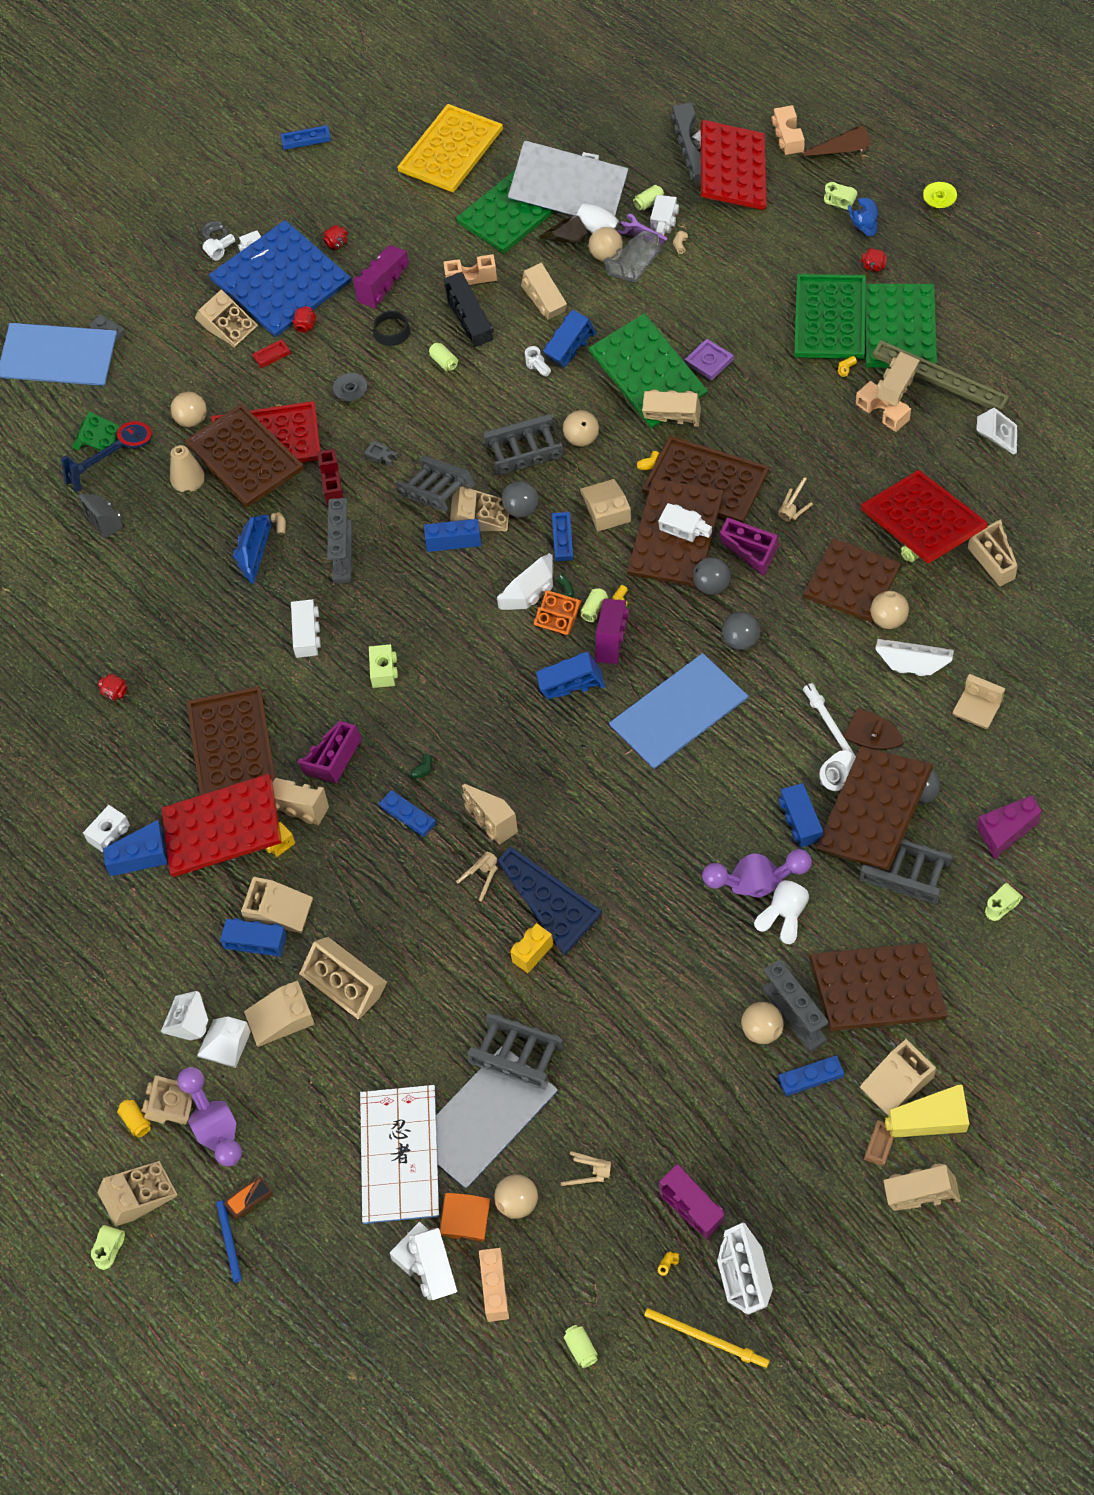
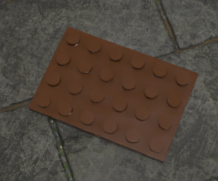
(244, 455)
(710, 468)
(664, 555)
(230, 739)
(874, 808)
(877, 986)

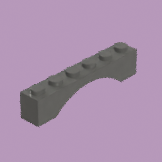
(684, 120)

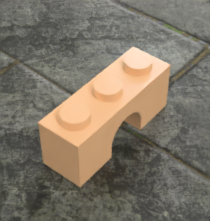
(785, 123)
(482, 272)
(893, 416)
(493, 1284)

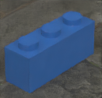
(452, 535)
(800, 815)
(253, 937)

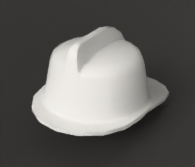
(836, 769)

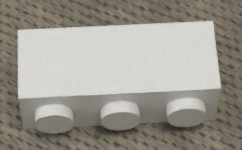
(305, 628)
(432, 1264)

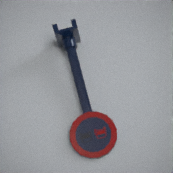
(130, 435)

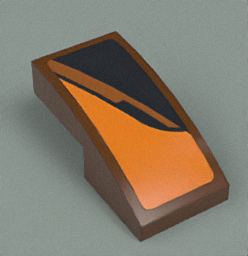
(247, 1197)

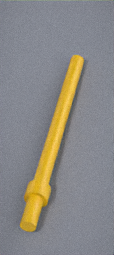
(747, 1355)

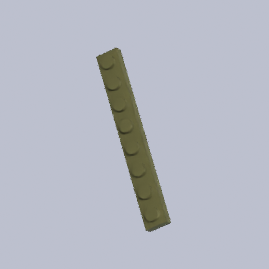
(946, 379)

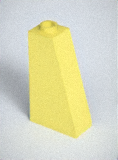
(932, 1115)

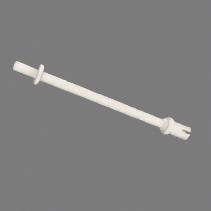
(817, 701)

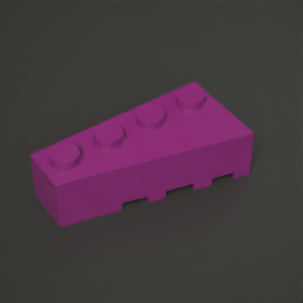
(380, 276)

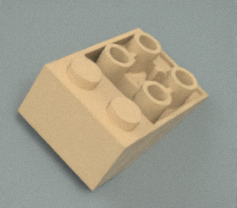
(225, 319)
(486, 508)
(491, 813)
(276, 904)
(898, 1077)
(135, 1192)

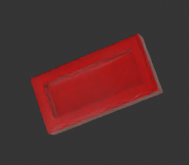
(271, 353)

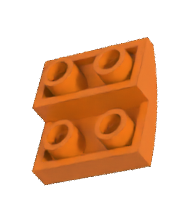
(557, 612)
(464, 1216)

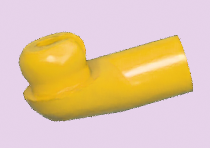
(843, 367)
(648, 463)
(619, 594)
(665, 1264)

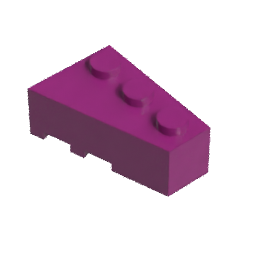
(750, 544)
(611, 630)
(332, 754)
(1008, 823)
(691, 1202)

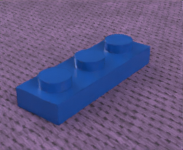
(305, 137)
(562, 536)
(407, 813)
(811, 1075)

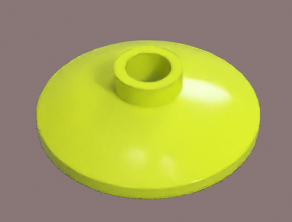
(940, 194)

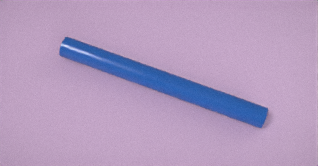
(234, 1266)

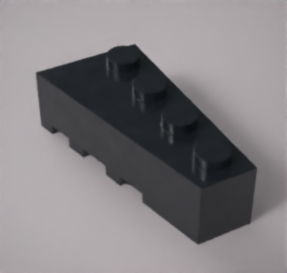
(467, 310)

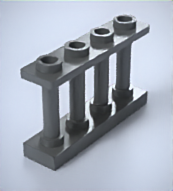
(519, 431)
(437, 470)
(339, 541)
(910, 886)
(795, 1006)
(518, 1069)

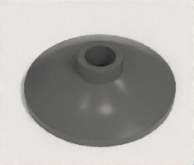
(350, 387)

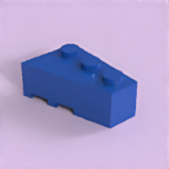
(569, 338)
(570, 675)
(136, 851)

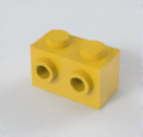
(531, 948)

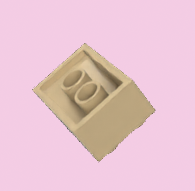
(606, 504)
(279, 1014)

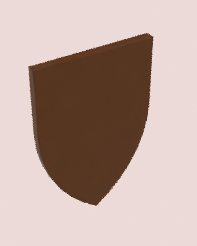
(872, 731)

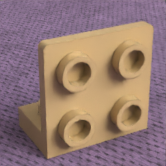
(979, 701)

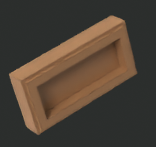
(879, 1145)

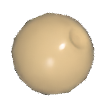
(604, 243)
(188, 409)
(580, 428)
(889, 609)
(762, 1023)
(516, 1196)

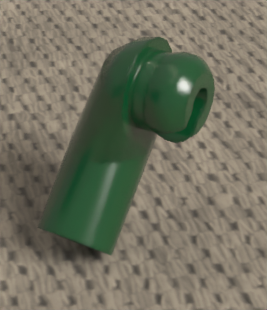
(567, 586)
(422, 769)

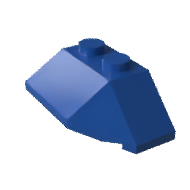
(252, 545)

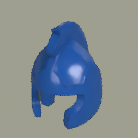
(865, 218)

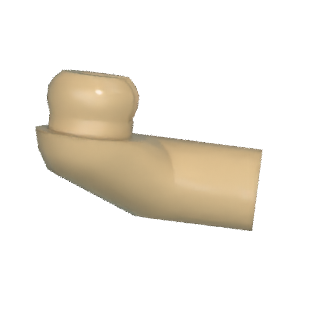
(677, 242)
(281, 523)

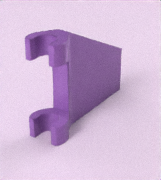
(635, 228)

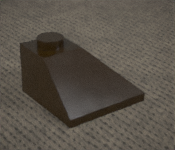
(566, 231)

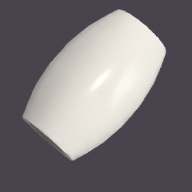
(595, 217)

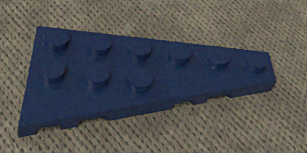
(552, 902)

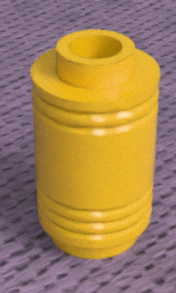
(134, 1118)

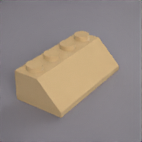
(342, 977)

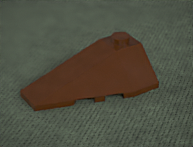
(848, 141)

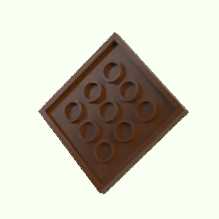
(851, 579)

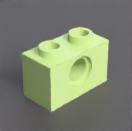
(379, 657)

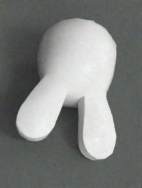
(787, 902)

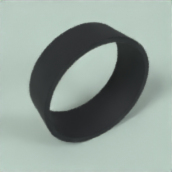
(391, 340)

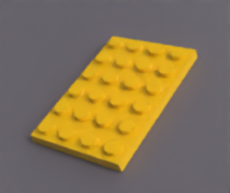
(450, 148)

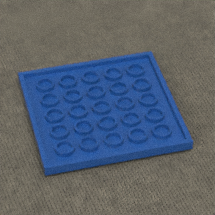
(280, 280)

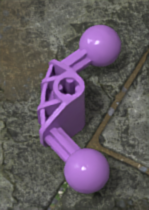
(756, 873)
(211, 1120)

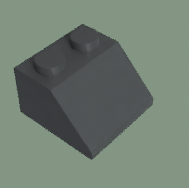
(101, 514)

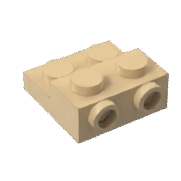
(166, 1101)

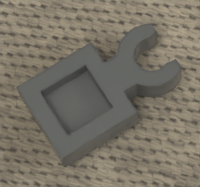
(379, 452)

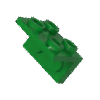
(95, 432)

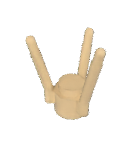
(788, 509)
(485, 864)
(600, 1168)

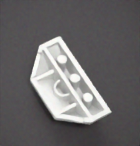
(528, 586)
(913, 657)
(744, 1270)

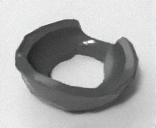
(212, 227)

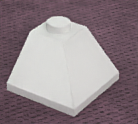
(998, 429)
(186, 1017)
(225, 1041)

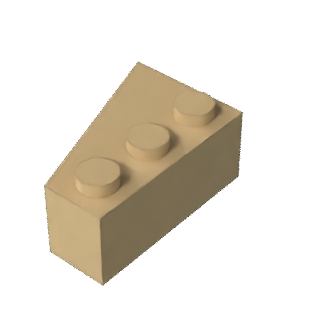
(543, 291)
(897, 378)
(672, 406)
(994, 553)
(300, 801)
(921, 1187)

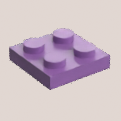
(709, 359)

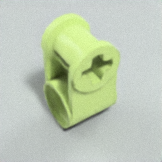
(840, 196)
(1002, 902)
(107, 1246)

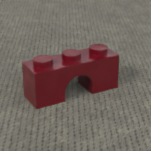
(330, 475)

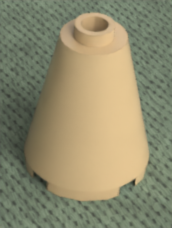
(185, 470)

